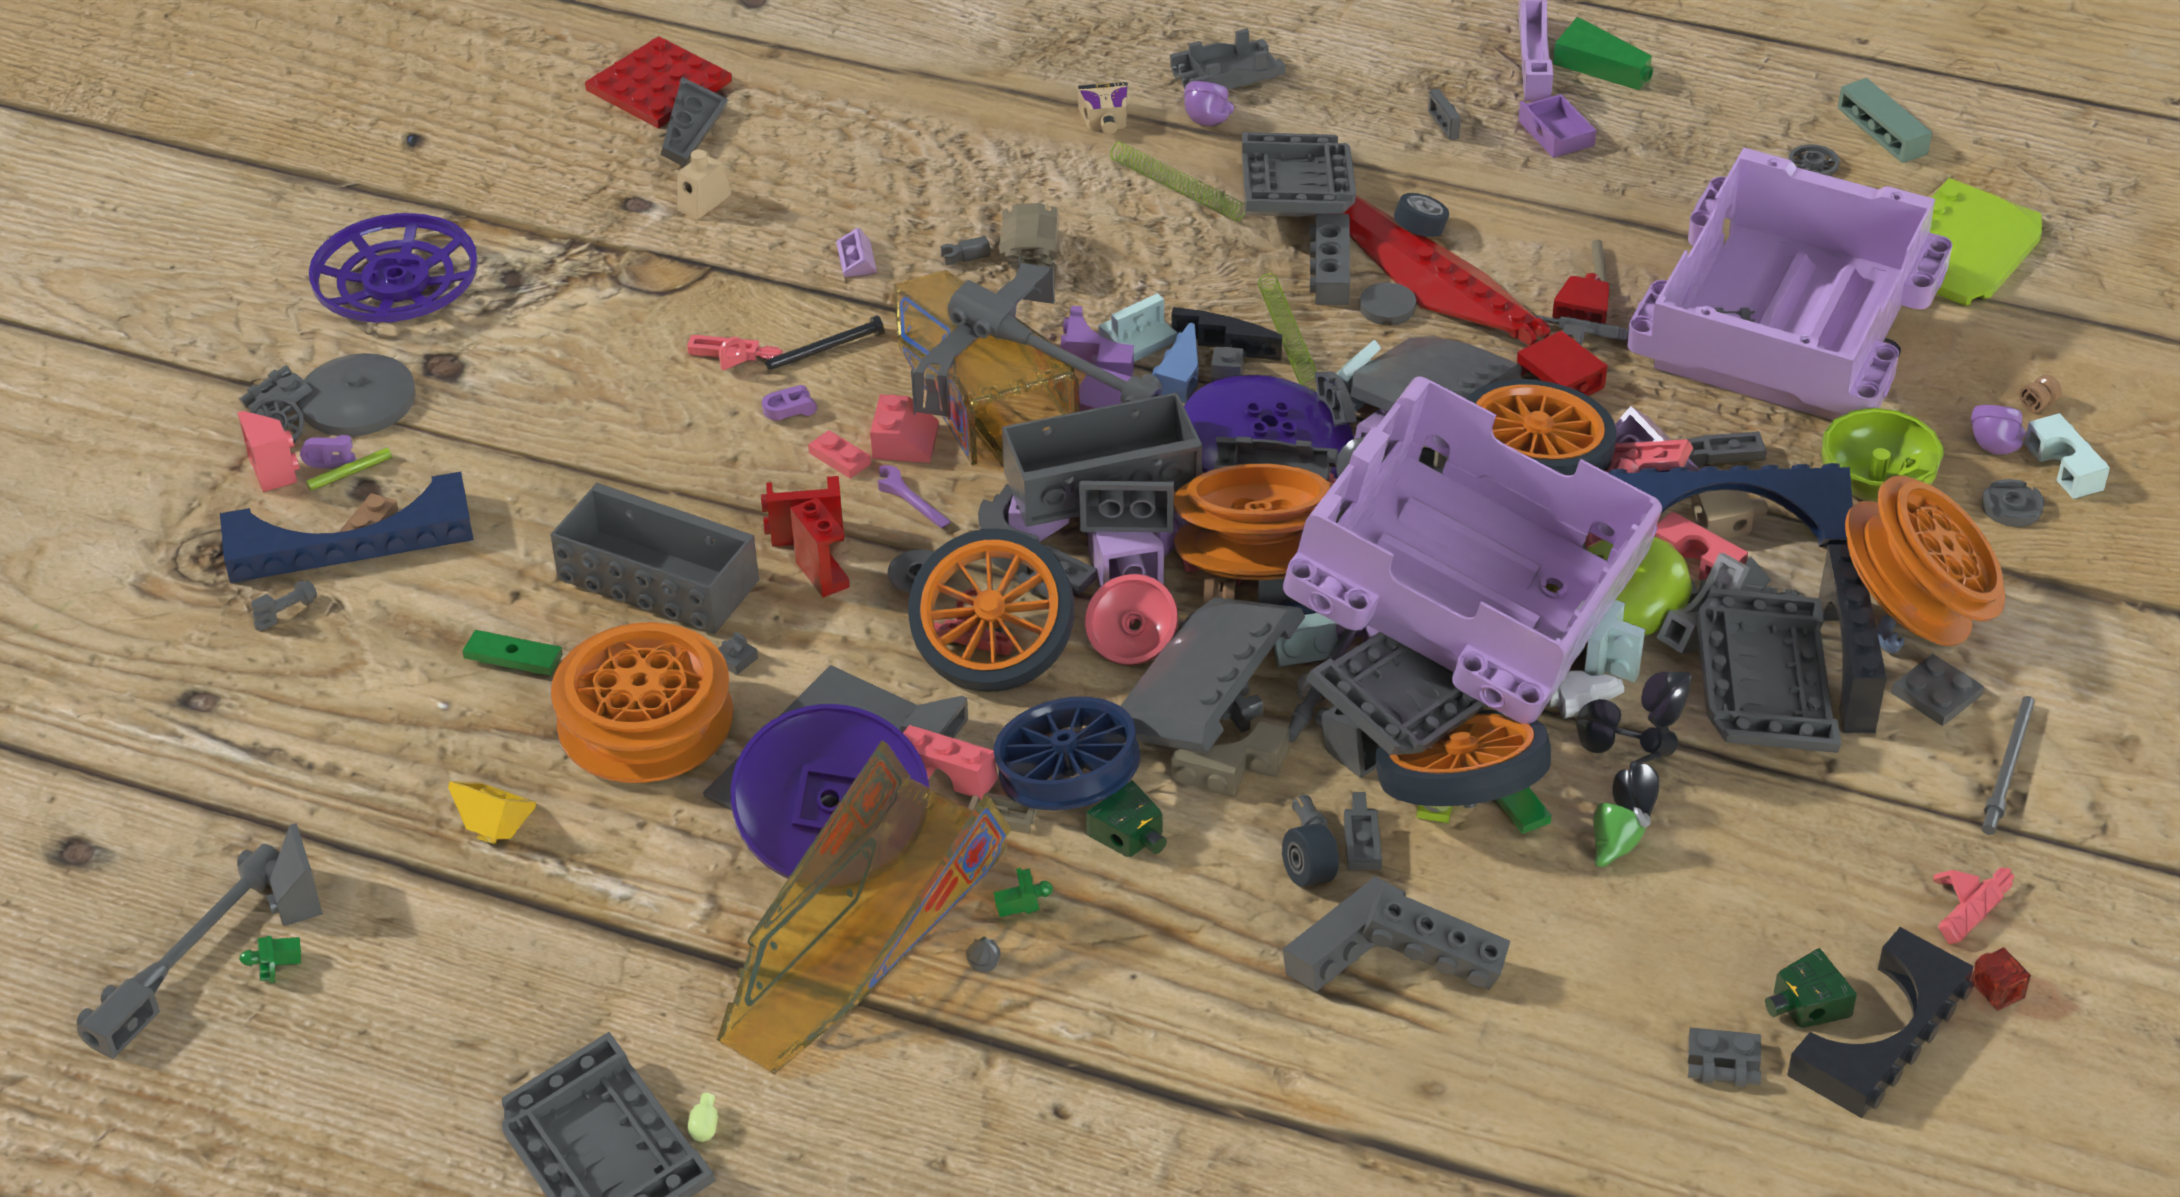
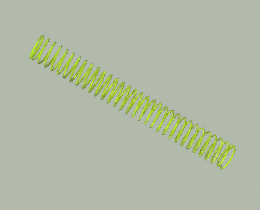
(1160, 170)
(1279, 330)

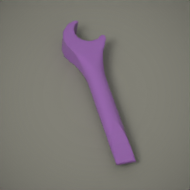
(895, 485)

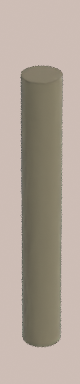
(1599, 260)

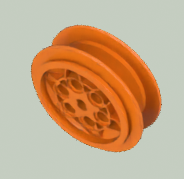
(1246, 518)
(1925, 561)
(642, 702)

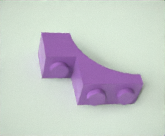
(1094, 348)

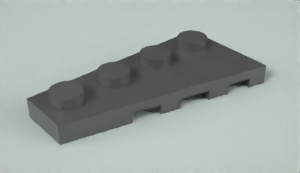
(691, 120)

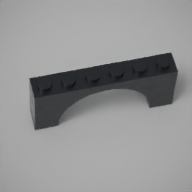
(1863, 670)
(1860, 1073)

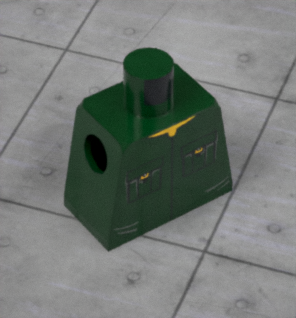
(1127, 822)
(1812, 992)

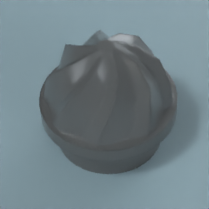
(983, 954)

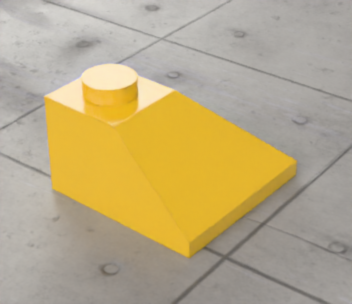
(490, 810)

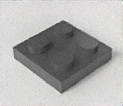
(1937, 689)

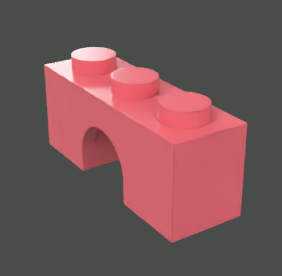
(1697, 542)
(967, 765)

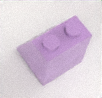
(1126, 554)

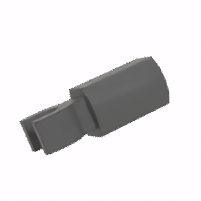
(965, 250)

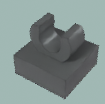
(738, 653)

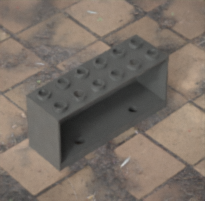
(1098, 446)
(655, 557)

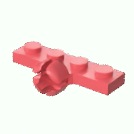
(1653, 454)

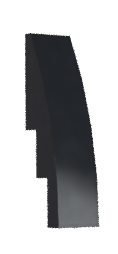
(1226, 331)

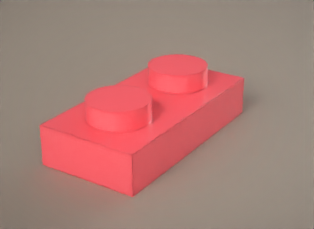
(839, 454)

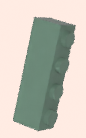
(1884, 120)

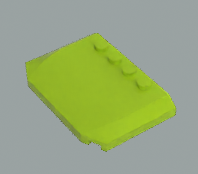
(1987, 239)

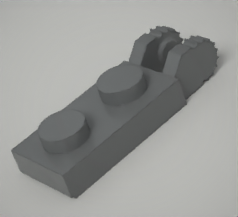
(1727, 448)

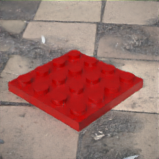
(650, 77)

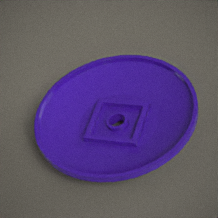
(1250, 402)
(798, 763)

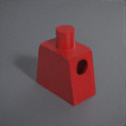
(1583, 299)

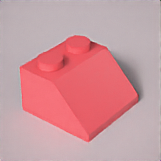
(901, 434)
(269, 450)

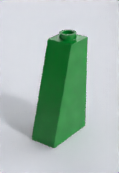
(1602, 55)

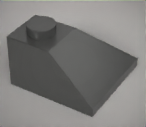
(293, 882)

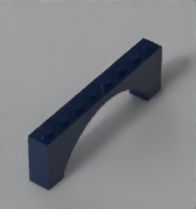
(1812, 494)
(263, 550)

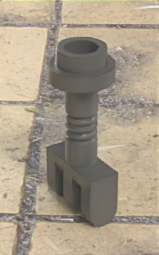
(266, 607)

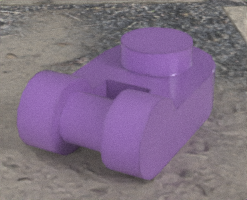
(788, 403)
(318, 452)

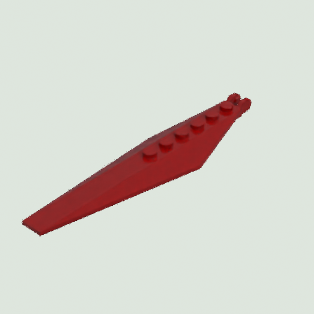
(1438, 276)

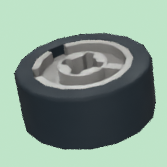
(1421, 214)

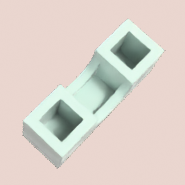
(2080, 467)

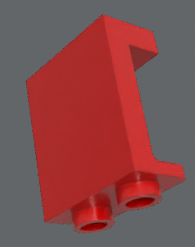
(1564, 362)
(779, 504)
(812, 534)

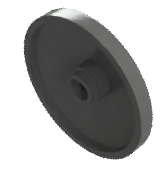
(358, 394)

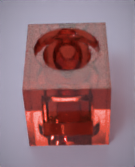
(2000, 978)

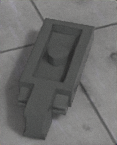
(1362, 835)

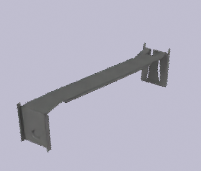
(1030, 283)

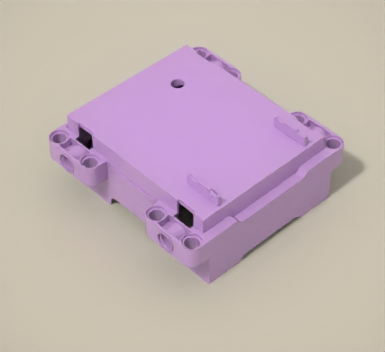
(1819, 269)

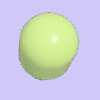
(703, 1119)

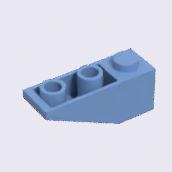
(1180, 366)

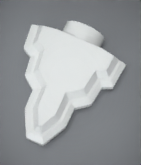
(1581, 688)

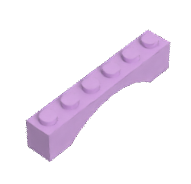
(1536, 64)

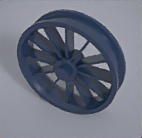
(1103, 747)

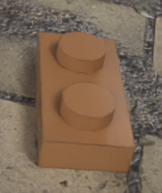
(371, 511)

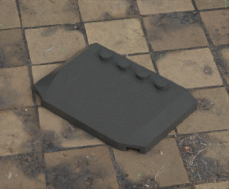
(1296, 174)
(1444, 361)
(1205, 670)
(1766, 670)
(1395, 694)
(600, 1131)

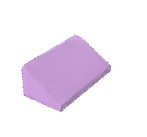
(856, 254)

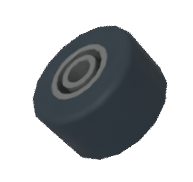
(1310, 855)

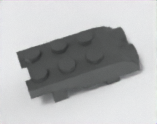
(1227, 63)
(1260, 451)

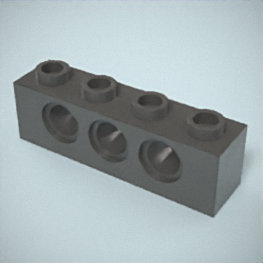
(1330, 259)

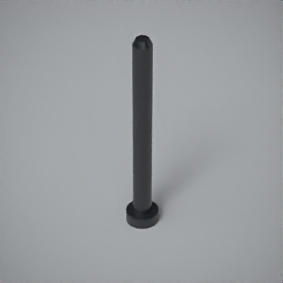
(874, 326)

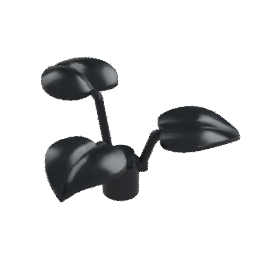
(1597, 723)

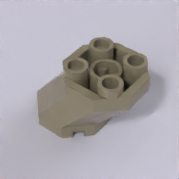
(1029, 234)

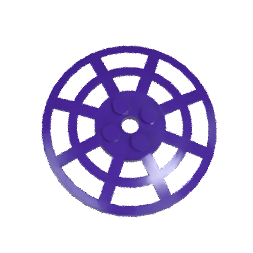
(380, 272)

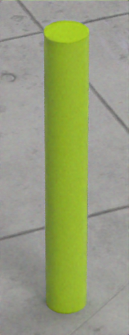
(348, 469)

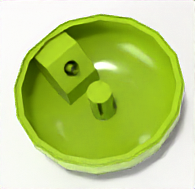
(1881, 446)
(1656, 586)

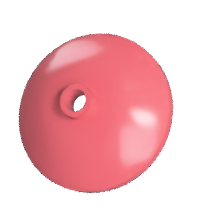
(1122, 604)

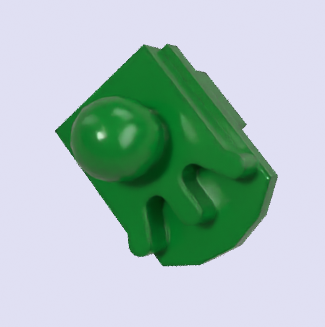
(1022, 897)
(272, 953)

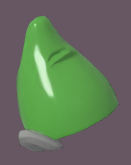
(1617, 831)

